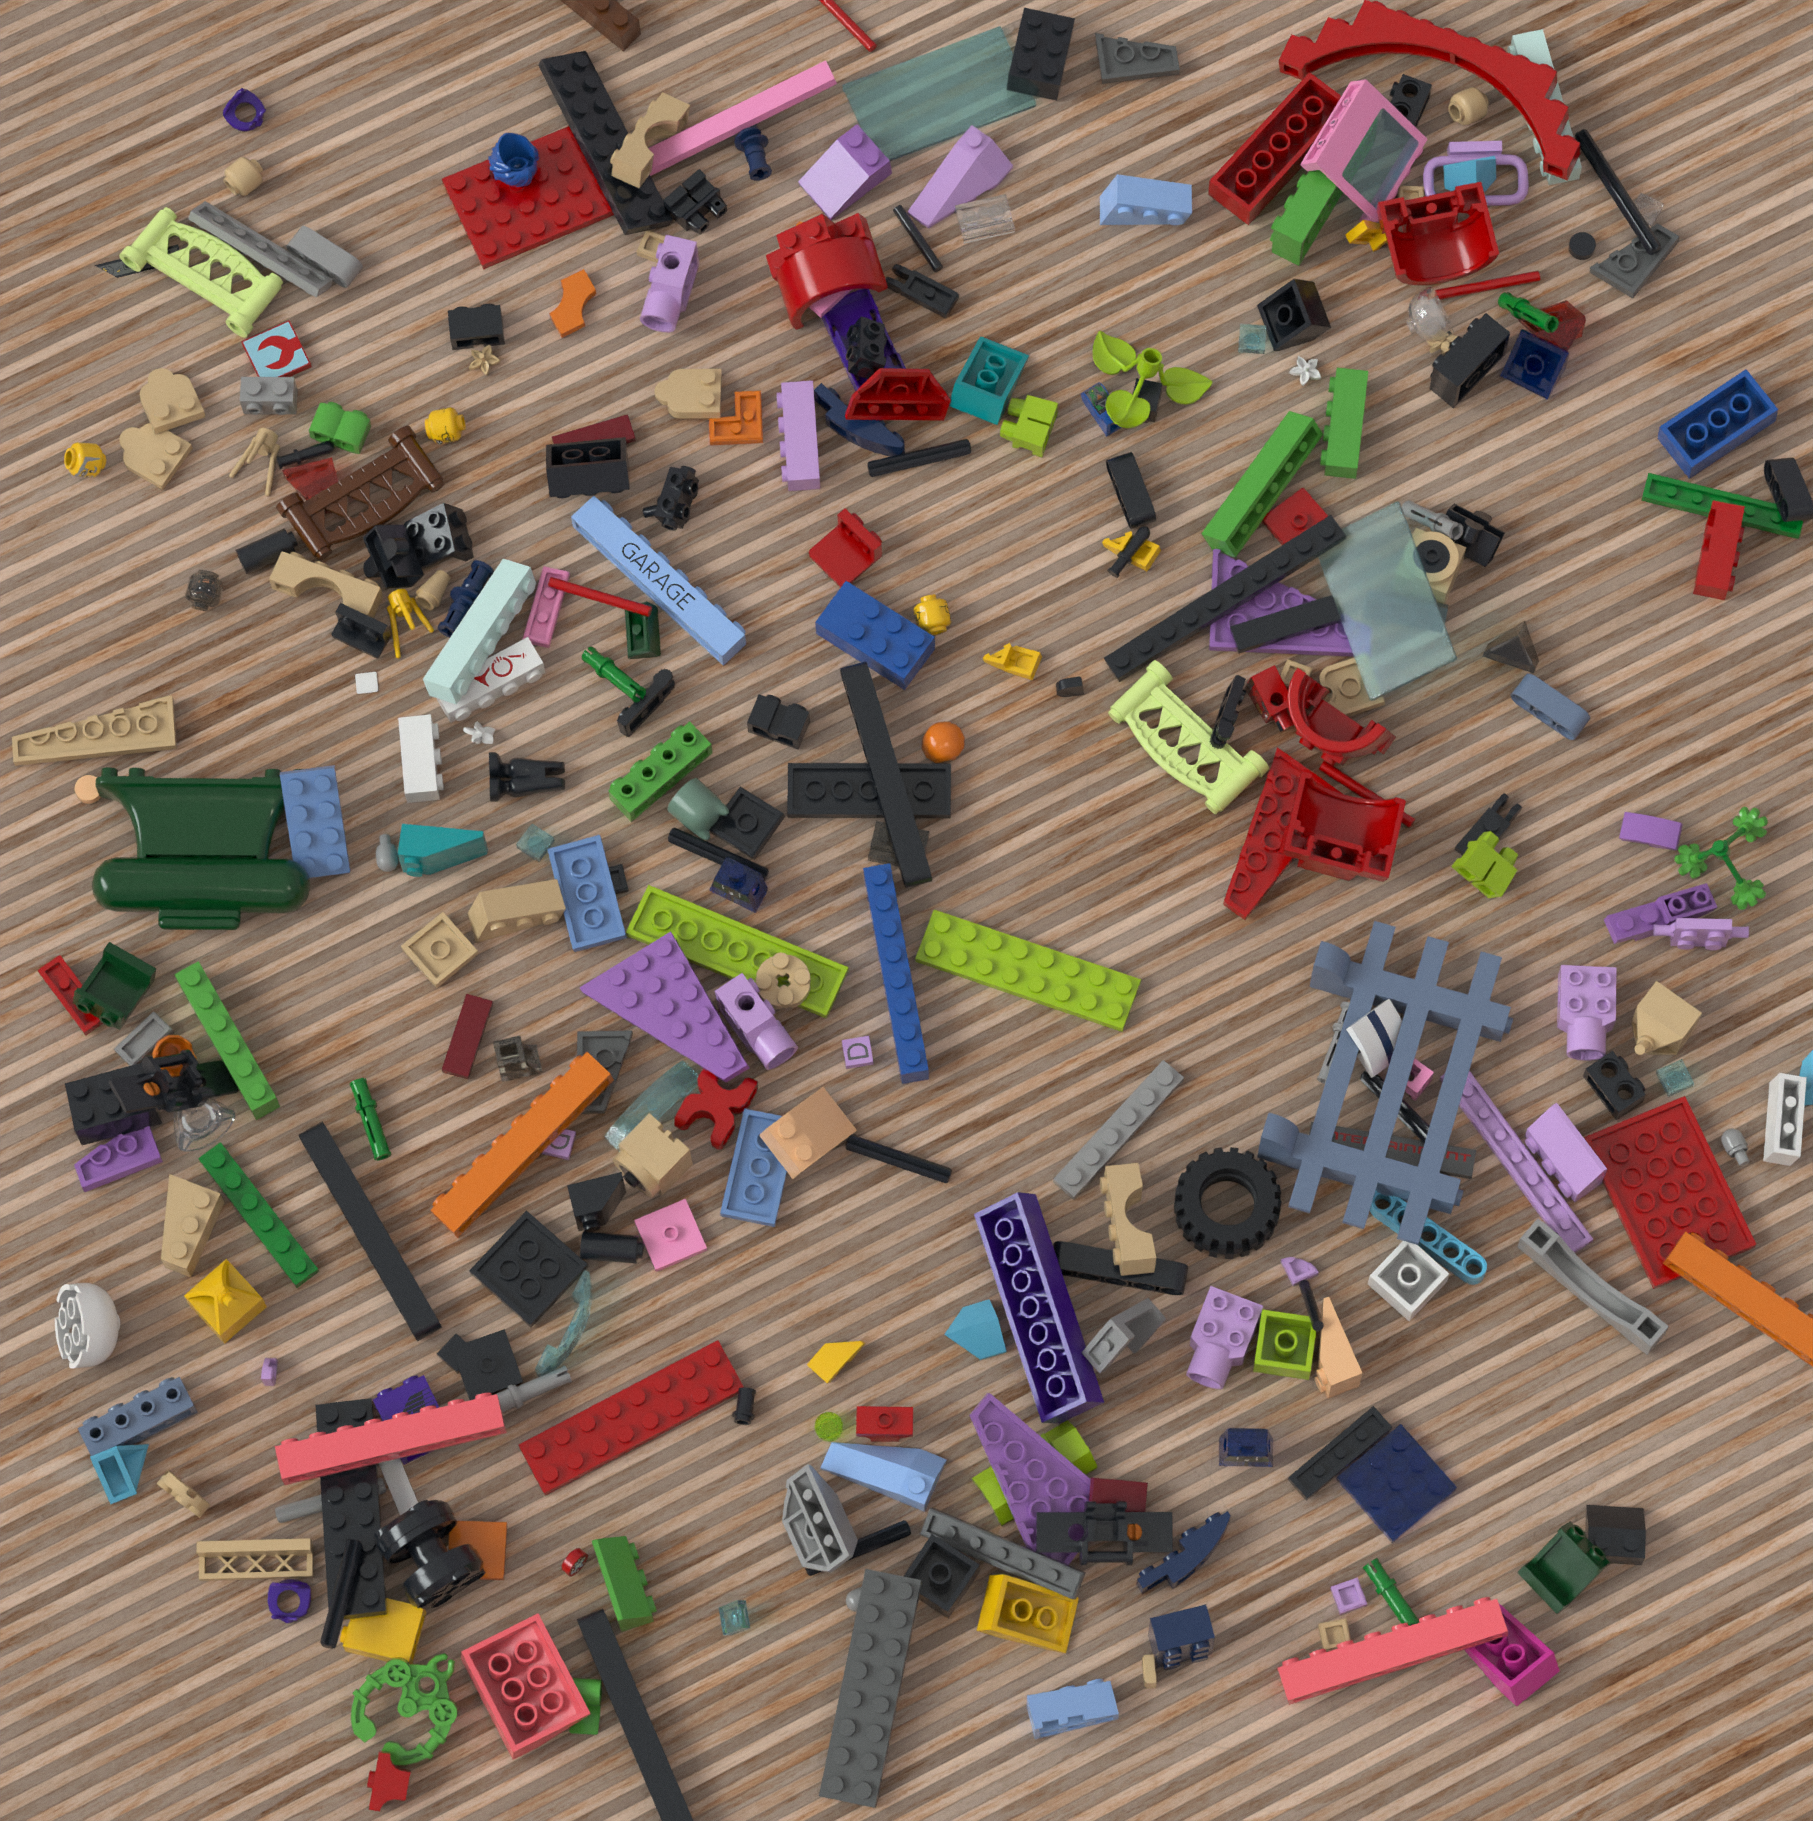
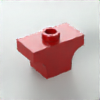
(884, 1423)
(387, 1782)

